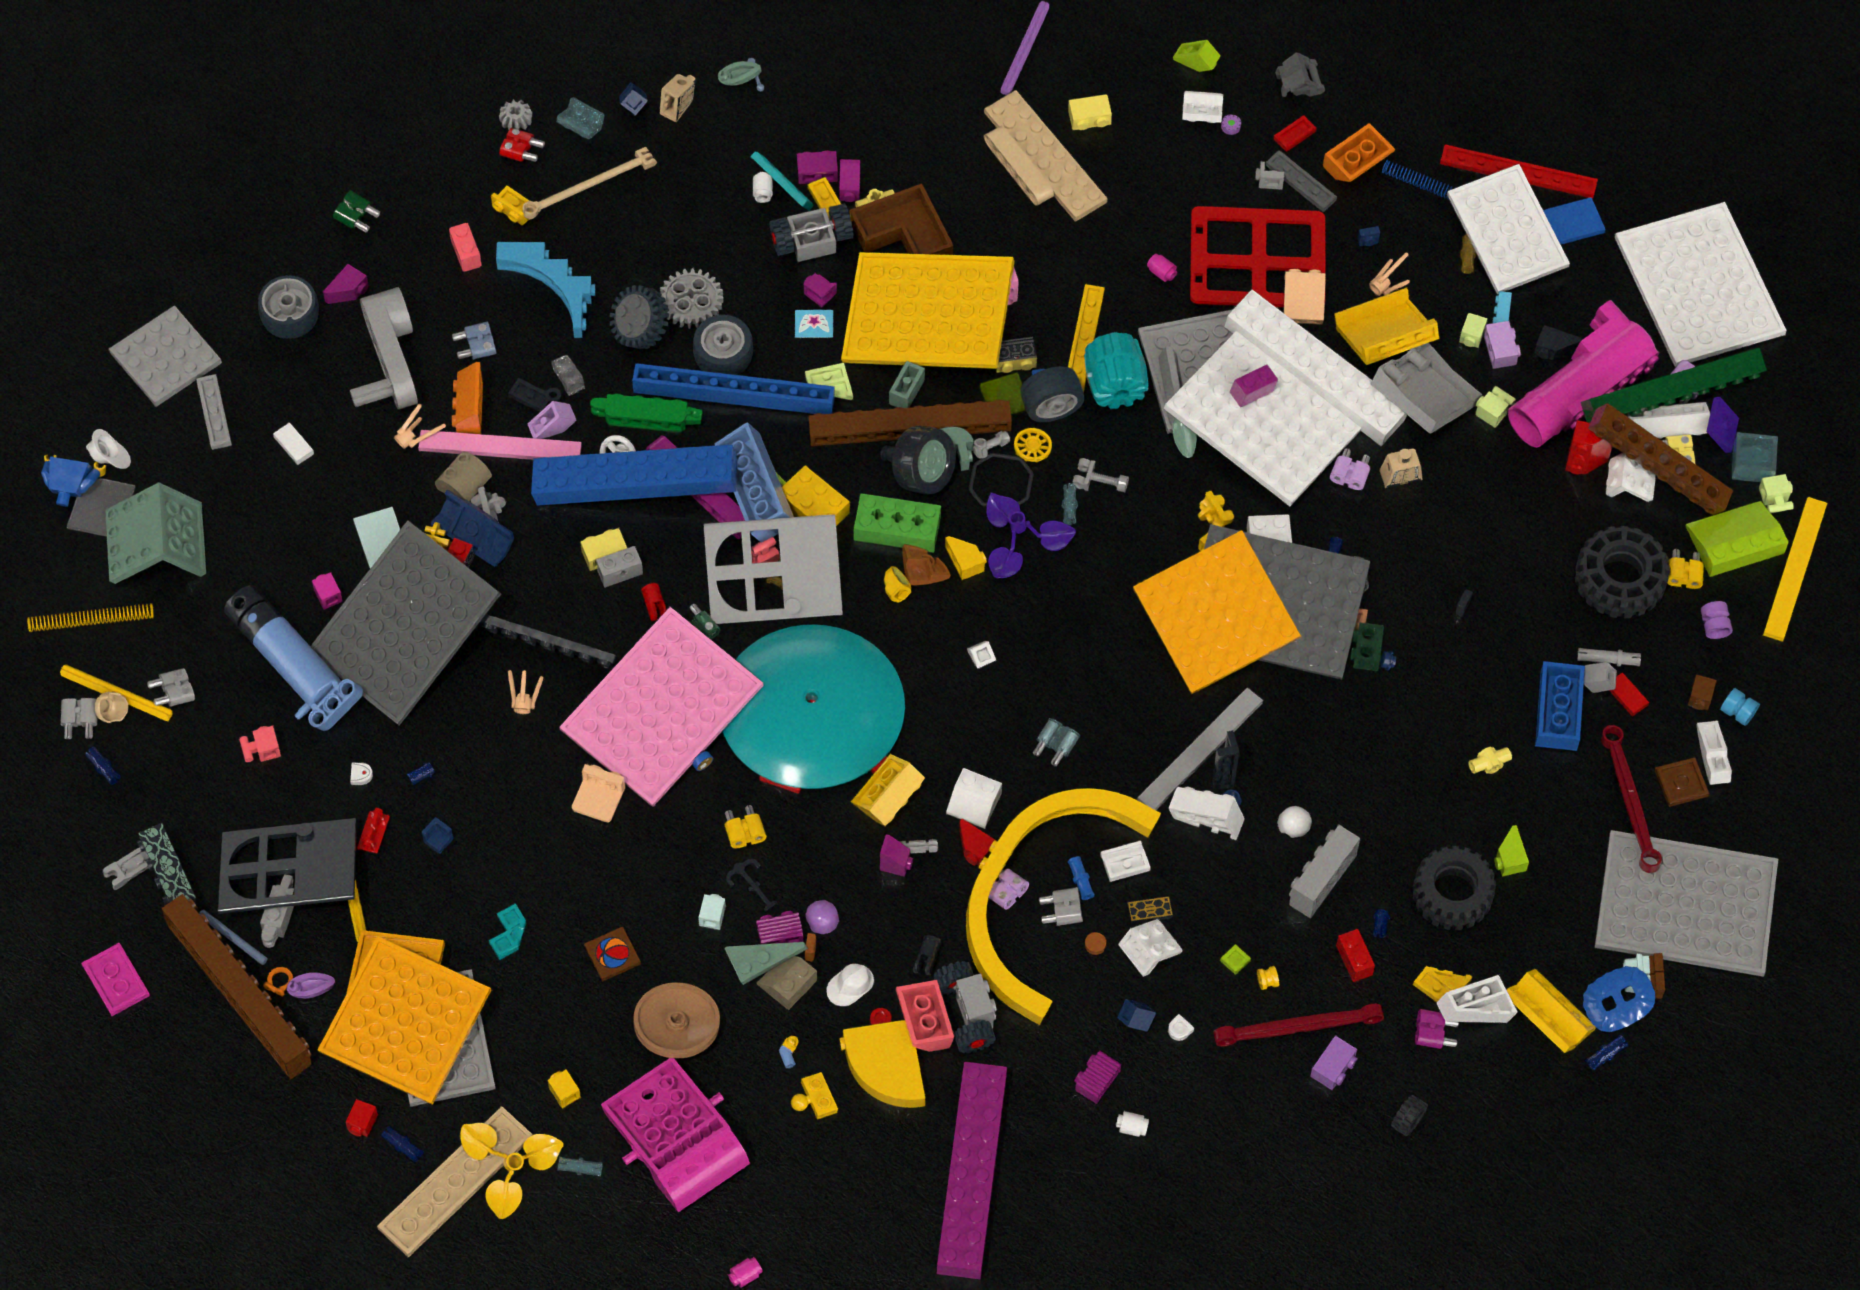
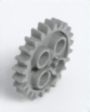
(691, 297)

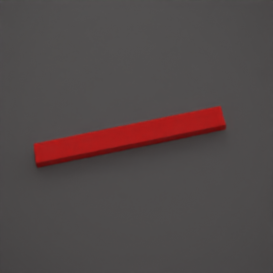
(1535, 174)

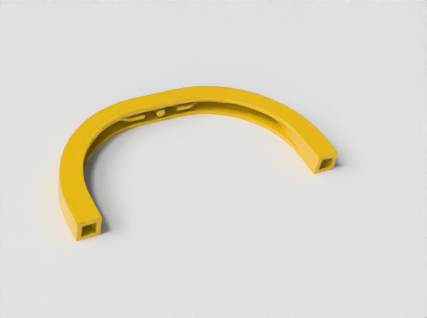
(1076, 801)

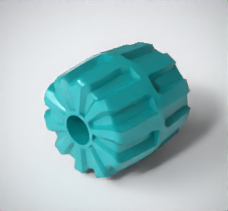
(1116, 370)

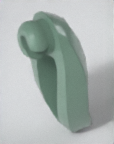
(739, 73)
(1184, 438)

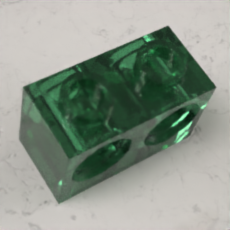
(1367, 646)

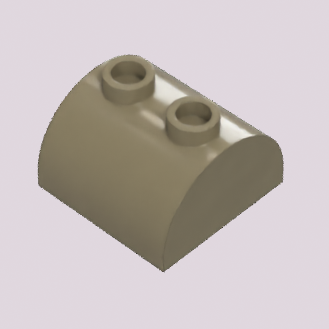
(464, 476)

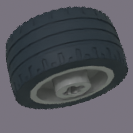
(723, 345)
(1052, 394)

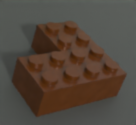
(901, 217)

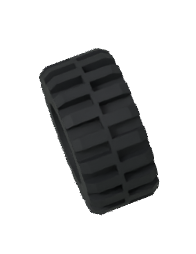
(1458, 863)

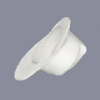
(107, 450)
(850, 984)

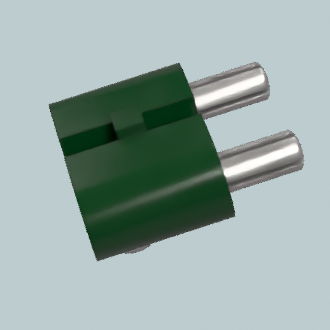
(352, 209)

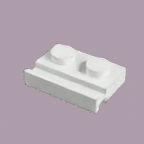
(1125, 861)

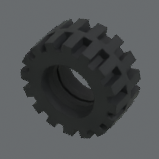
(1409, 1115)

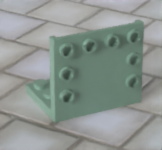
(155, 528)

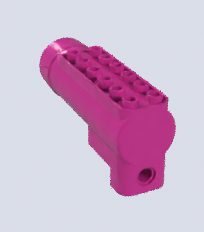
(1601, 364)

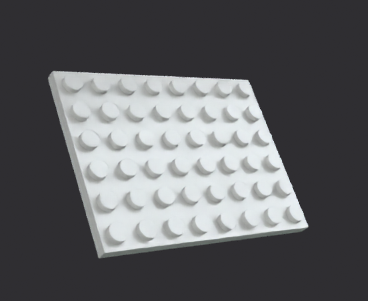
(1700, 284)
(1275, 439)

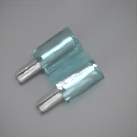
(1058, 738)

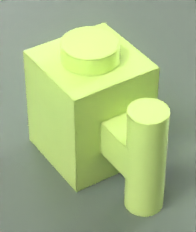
(1494, 406)
(1776, 491)

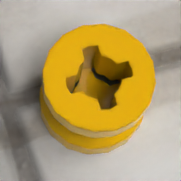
(1268, 977)

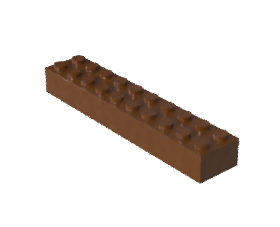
(236, 985)

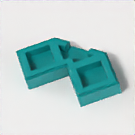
(510, 940)

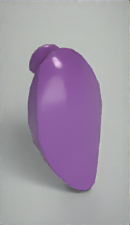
(310, 985)

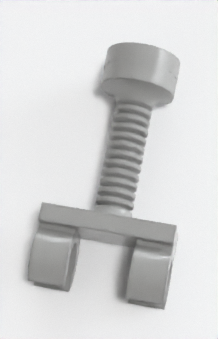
(1088, 466)

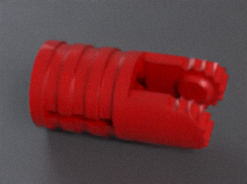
(653, 600)

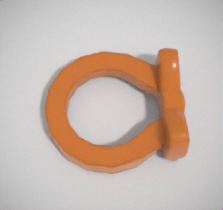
(269, 985)

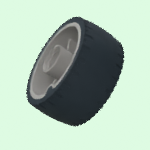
(288, 307)

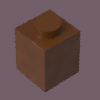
(1702, 692)

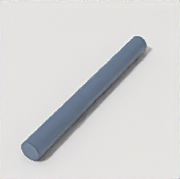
(235, 938)

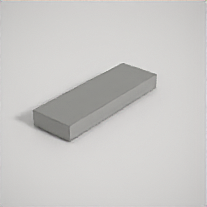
(1169, 372)

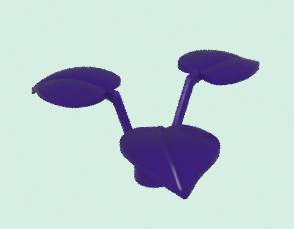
(1006, 510)

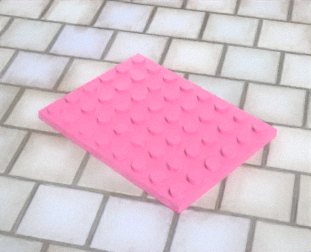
(661, 706)

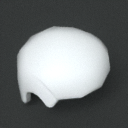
(1294, 821)

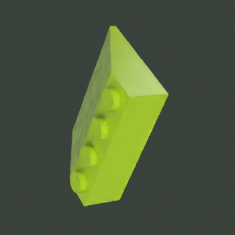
(1737, 538)

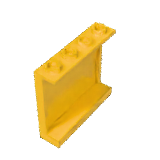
(1385, 327)

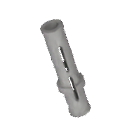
(1609, 656)

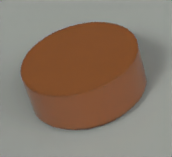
(1095, 943)

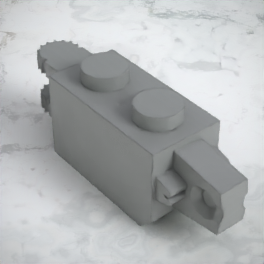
(275, 920)

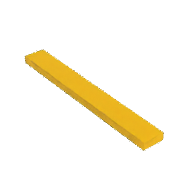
(1795, 569)

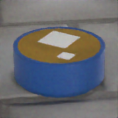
(702, 761)

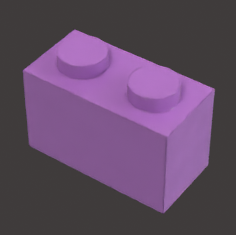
(1334, 1062)

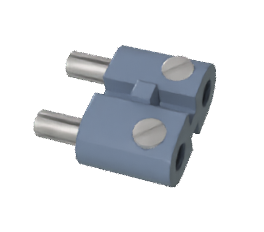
(479, 341)

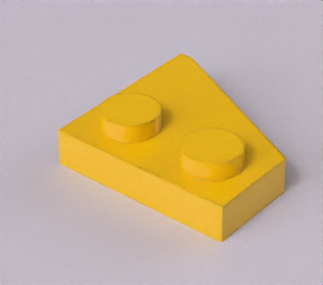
(1437, 982)

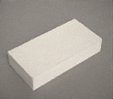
(293, 443)

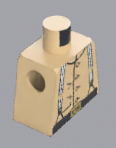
(677, 96)
(1401, 468)

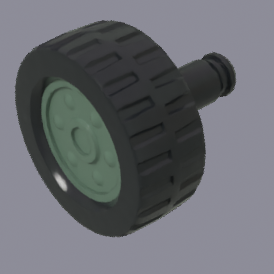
(922, 459)

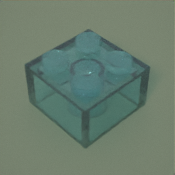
(1754, 457)

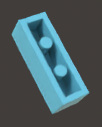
(1503, 307)

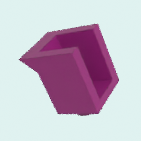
(819, 289)

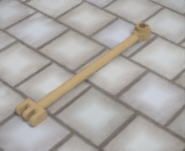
(642, 158)

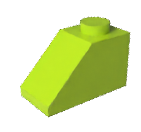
(1197, 55)
(1511, 854)

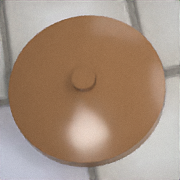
(676, 1020)

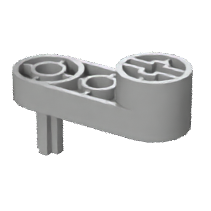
(386, 320)

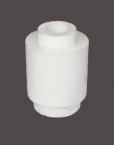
(762, 187)
(1132, 1124)

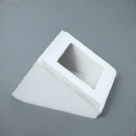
(981, 654)

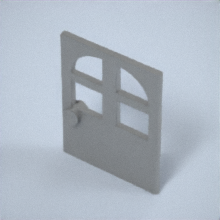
(807, 568)

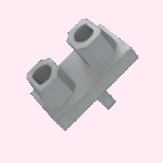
(491, 503)

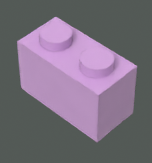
(1501, 344)

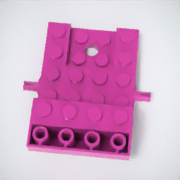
(676, 1133)

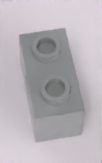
(619, 566)

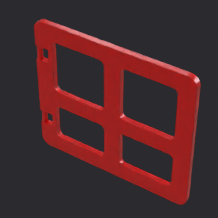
(1258, 261)

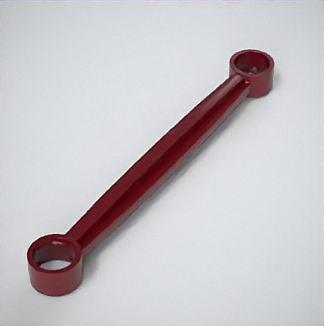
(1631, 799)
(1229, 1035)

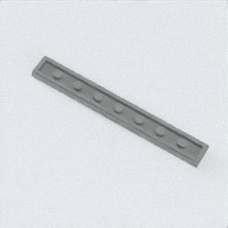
(1200, 749)

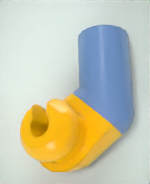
(787, 1049)

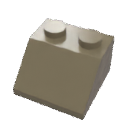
(789, 981)

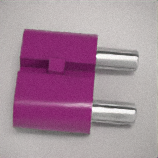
(1430, 1029)

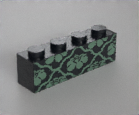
(165, 864)

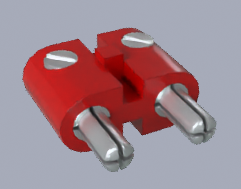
(518, 144)

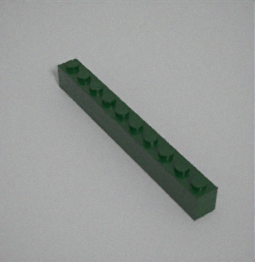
(1680, 384)

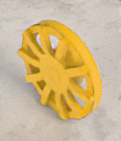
(1032, 445)

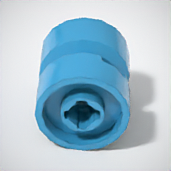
(1742, 708)

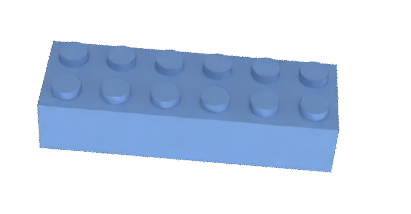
(756, 480)

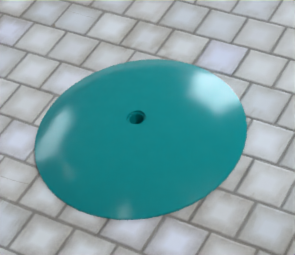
(826, 741)

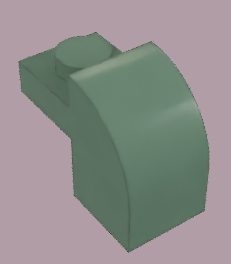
(963, 445)

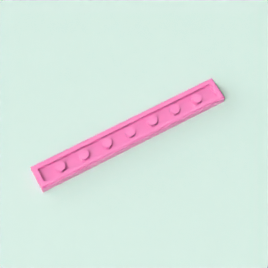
(497, 445)

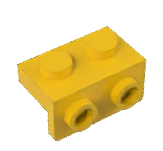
(511, 204)

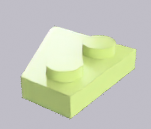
(832, 376)

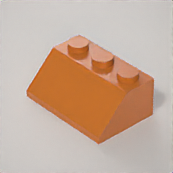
(1357, 154)
(468, 400)

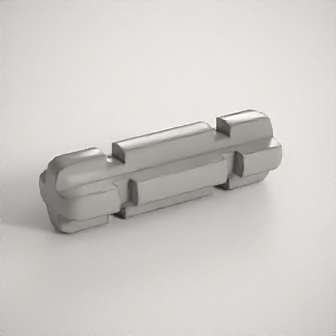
(921, 846)

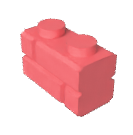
(465, 247)

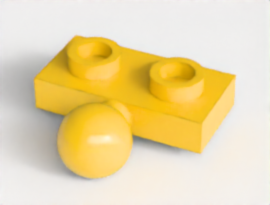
(817, 1095)

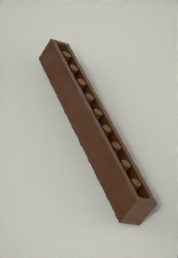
(891, 423)

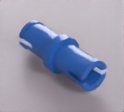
(1081, 878)

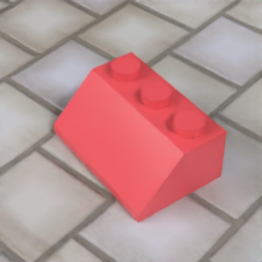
(925, 1016)

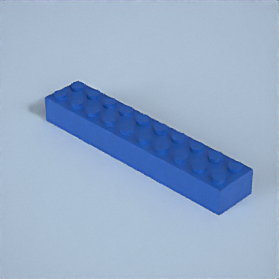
(634, 474)

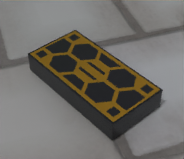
(1149, 910)

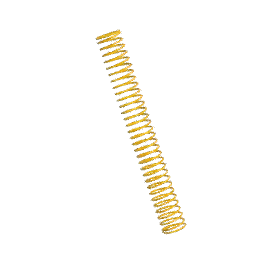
(29, 625)

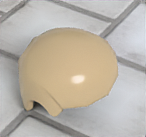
(111, 707)

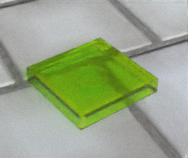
(1005, 389)

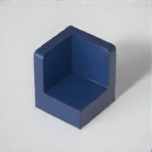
(633, 98)
(437, 835)
(1136, 1015)

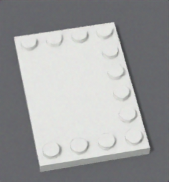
(1508, 229)

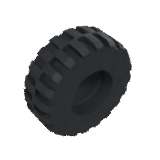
(1629, 547)

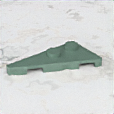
(755, 960)

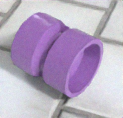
(1716, 620)

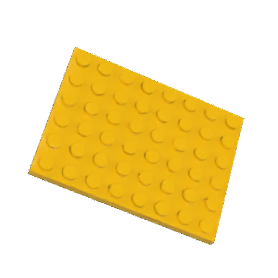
(928, 310)

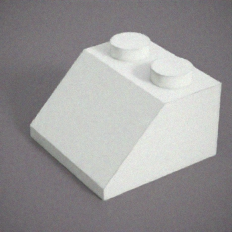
(974, 798)

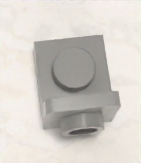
(1269, 179)

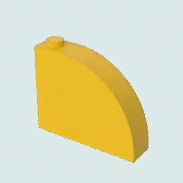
(885, 1063)

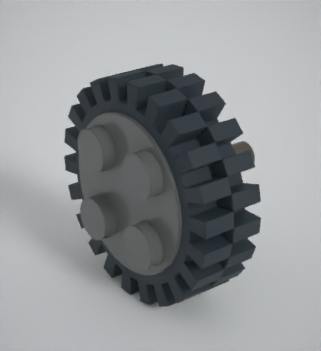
(639, 317)

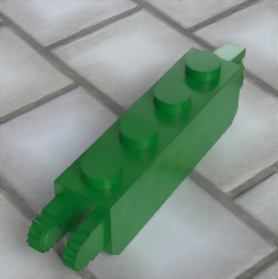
(645, 412)

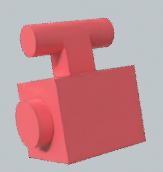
(765, 551)
(264, 744)

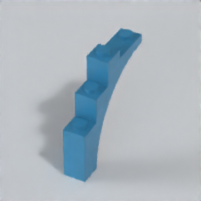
(534, 261)

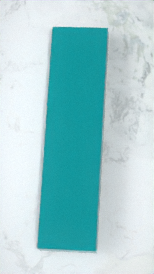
(782, 180)

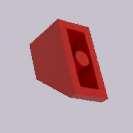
(974, 843)

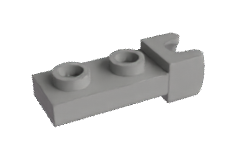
(126, 868)

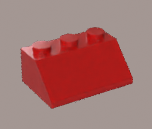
(1586, 450)

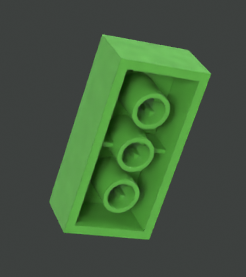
(897, 522)

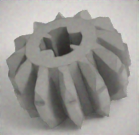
(515, 115)

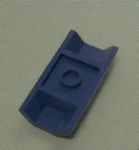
(476, 527)

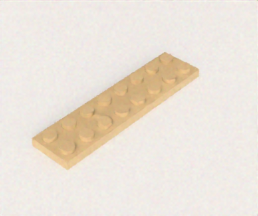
(1066, 177)
(450, 1187)

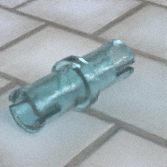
(1069, 504)
(580, 1166)

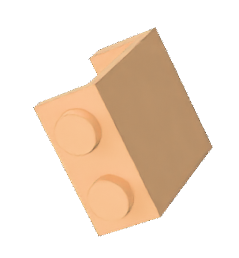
(1304, 296)

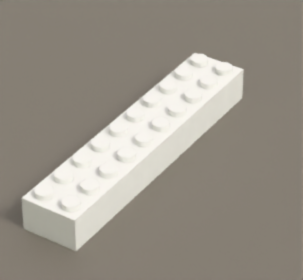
(1316, 366)

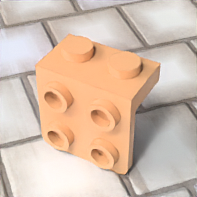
(599, 793)

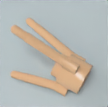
(1381, 283)
(405, 435)
(523, 703)

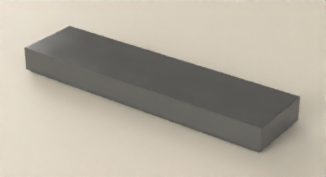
(1302, 181)

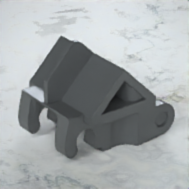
(1296, 78)

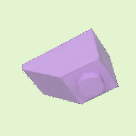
(552, 420)

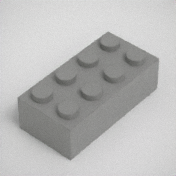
(1323, 871)

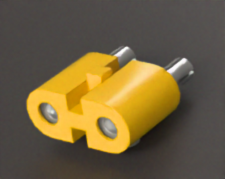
(1684, 572)
(744, 830)

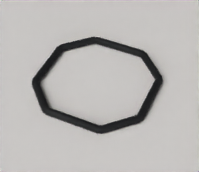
(1005, 457)

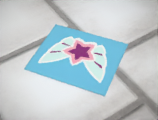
(813, 323)

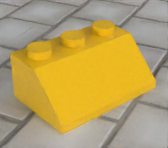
(888, 789)

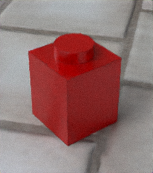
(361, 1118)

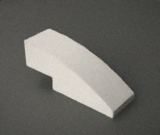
(1714, 752)

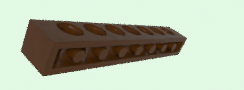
(1660, 459)

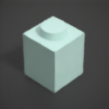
(712, 911)

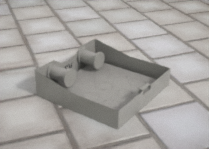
(1425, 388)

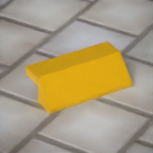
(1550, 1011)

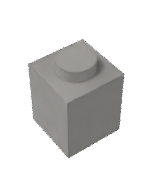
(1600, 677)

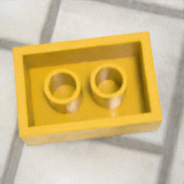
(812, 496)

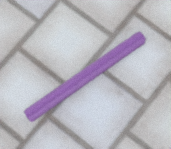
(1025, 48)

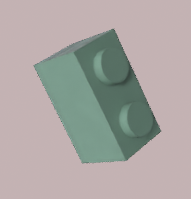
(907, 385)

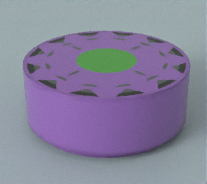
(1231, 124)

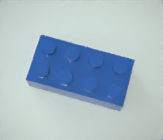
(1560, 706)

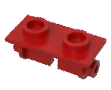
(373, 831)

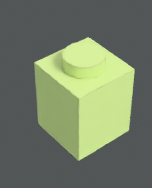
(1473, 330)

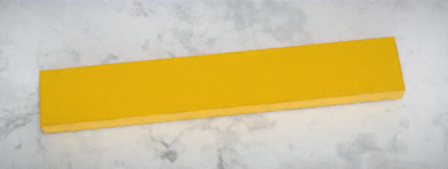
(1085, 329)

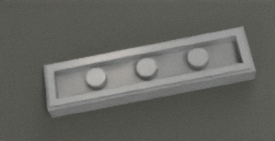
(213, 411)

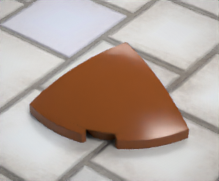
(921, 567)

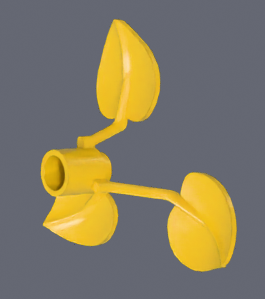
(504, 1196)

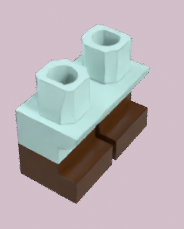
(1653, 968)

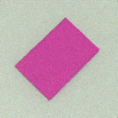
(115, 979)

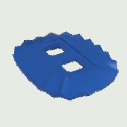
(1625, 1012)

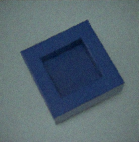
(1368, 236)

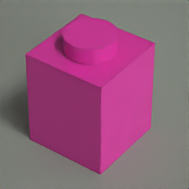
(327, 590)

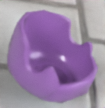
(822, 917)

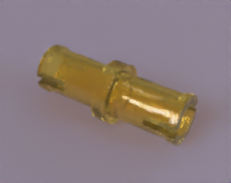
(1467, 255)

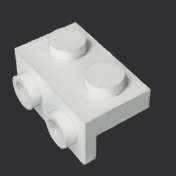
(1202, 106)

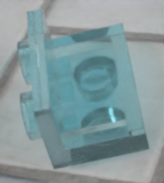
(581, 118)

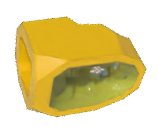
(896, 584)

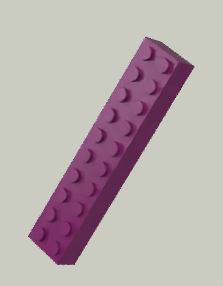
(972, 1170)

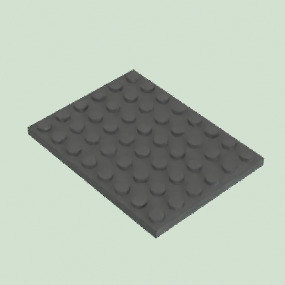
(1319, 594)
(404, 622)

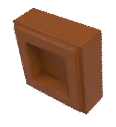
(811, 944)

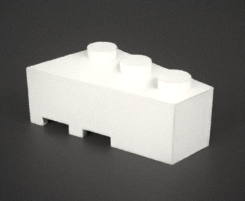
(1207, 808)
(1478, 1003)

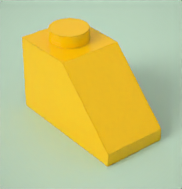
(965, 557)

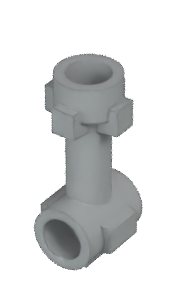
(981, 445)

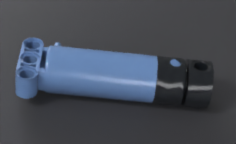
(292, 658)

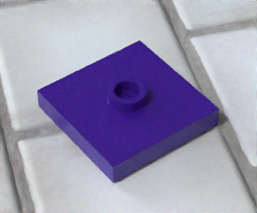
(1722, 424)

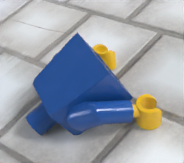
(69, 477)

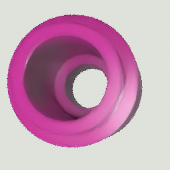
(1162, 267)
(745, 1272)

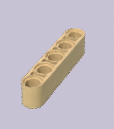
(1019, 165)

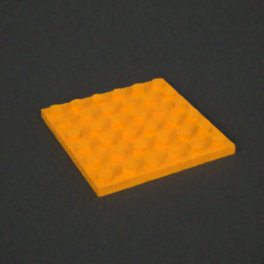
(1216, 612)
(404, 1020)

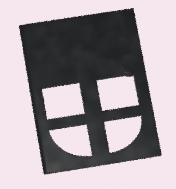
(321, 867)

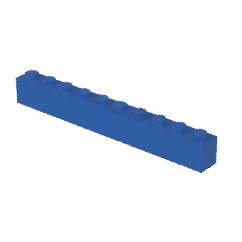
(733, 389)

